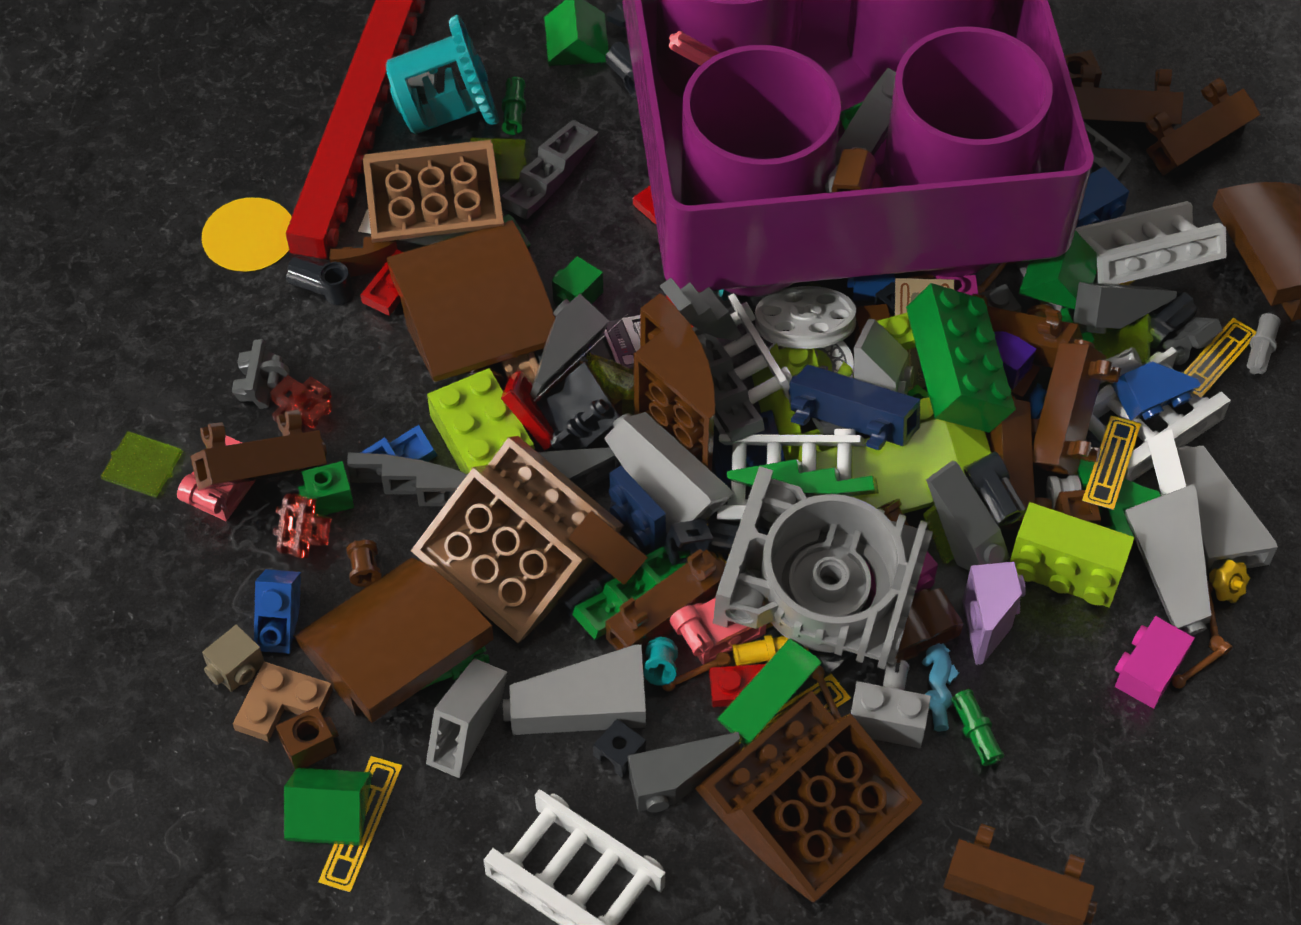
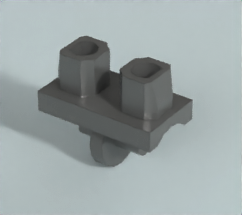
(263, 374)

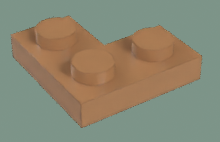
(276, 691)

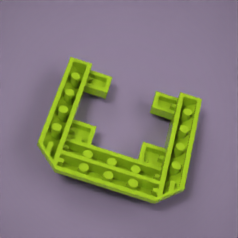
(898, 469)

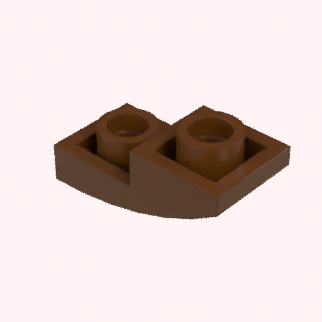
(366, 259)
(607, 547)

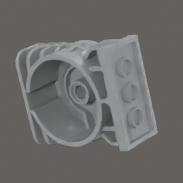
(819, 613)

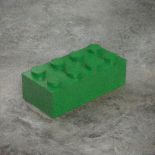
(960, 358)

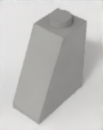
(464, 716)

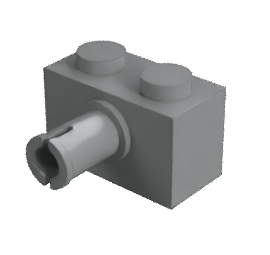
(890, 711)

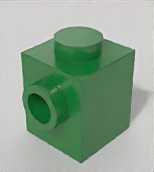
(577, 279)
(329, 488)

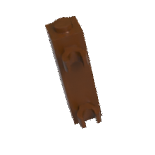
(1127, 104)
(1202, 132)
(1035, 330)
(1069, 408)
(1013, 443)
(257, 459)
(650, 613)
(1020, 885)

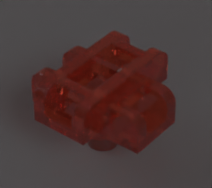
(300, 397)
(305, 524)

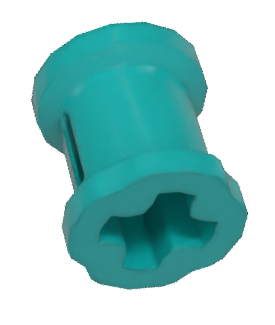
(660, 664)

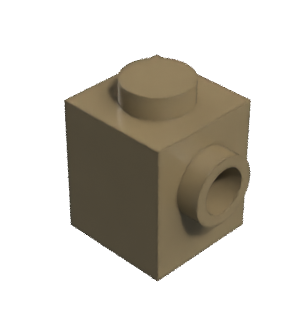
(233, 659)

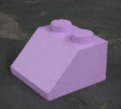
(991, 605)

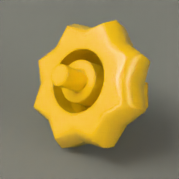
(1229, 581)

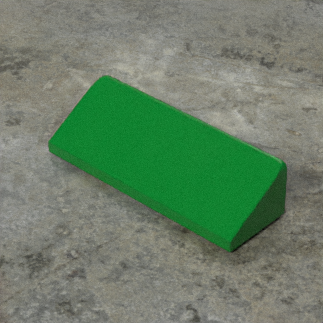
(769, 691)

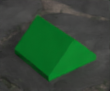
(576, 34)
(1058, 278)
(326, 806)

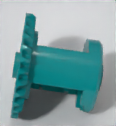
(452, 102)

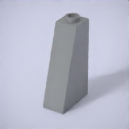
(666, 469)
(1227, 521)
(1173, 552)
(581, 696)

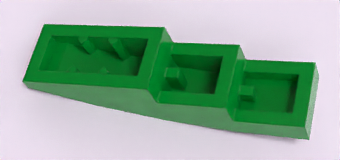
(812, 482)
(600, 608)

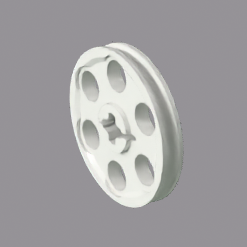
(803, 314)

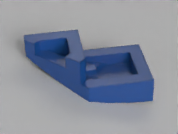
(410, 445)

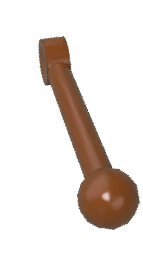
(992, 276)
(1216, 640)
(722, 660)
(818, 675)
(1179, 681)

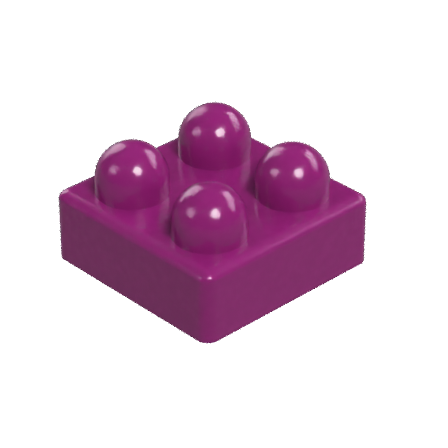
(975, 161)

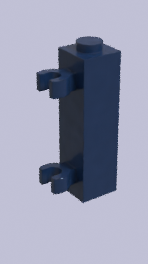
(854, 405)

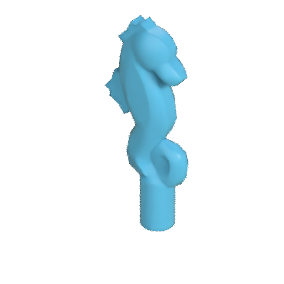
(940, 674)

